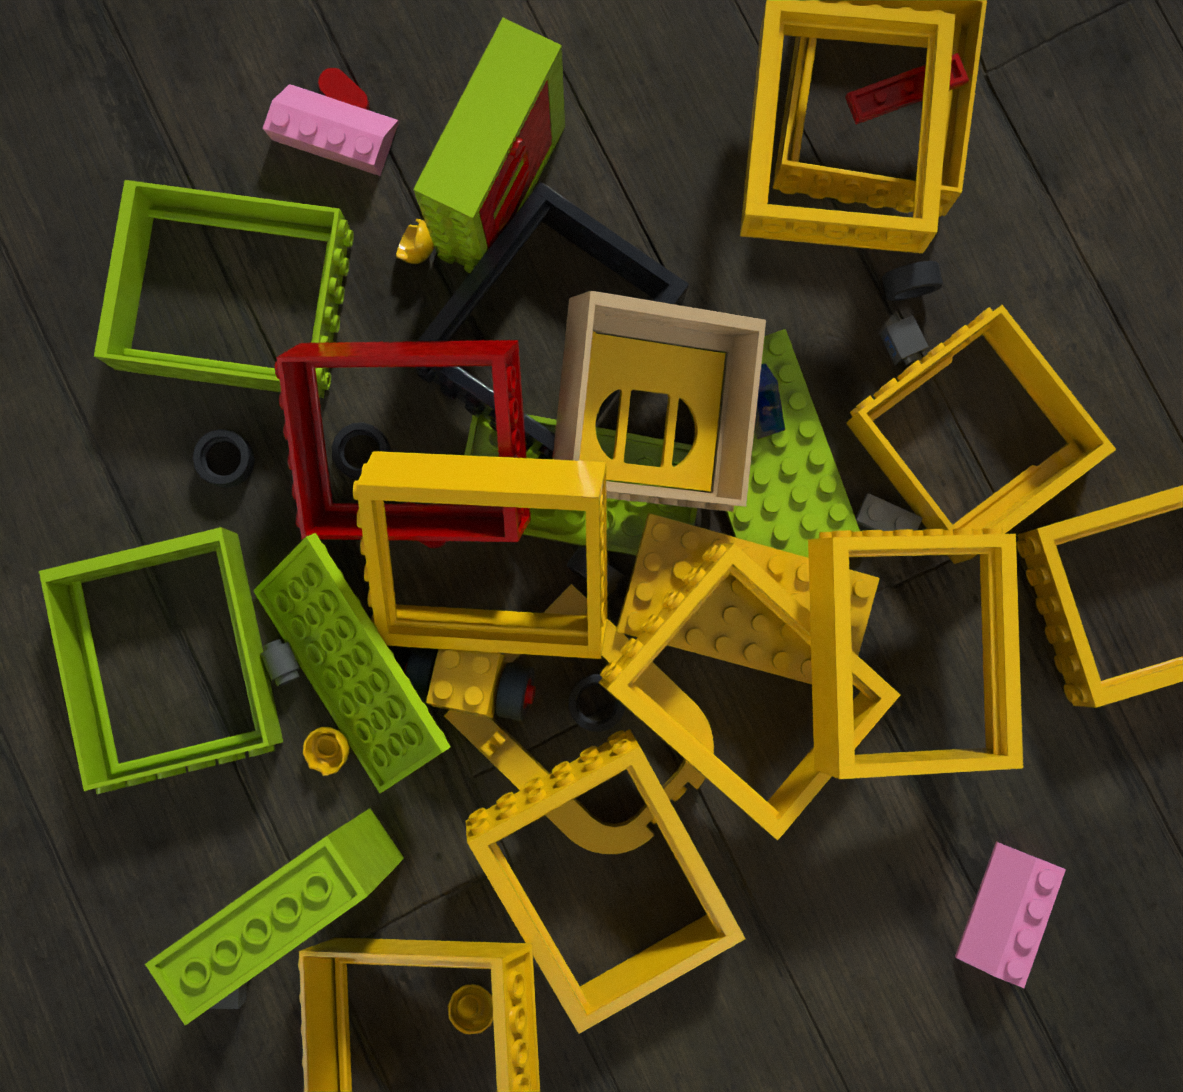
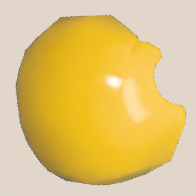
(415, 244)
(326, 750)
(471, 1009)

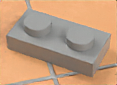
(884, 516)

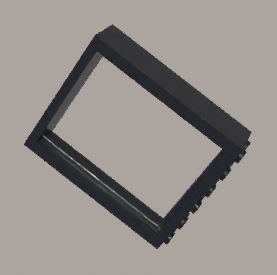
(581, 230)

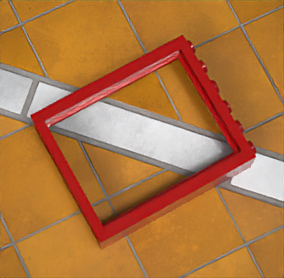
(404, 521)

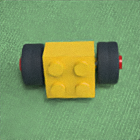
(471, 682)

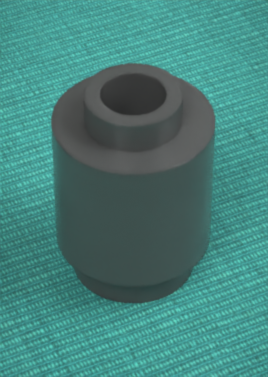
(280, 662)

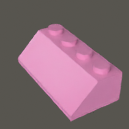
(330, 129)
(1010, 914)

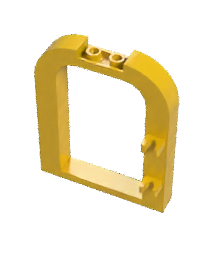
(573, 817)

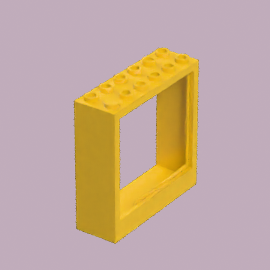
(1031, 488)

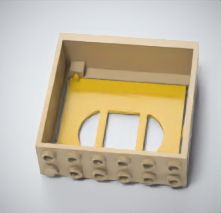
(602, 363)

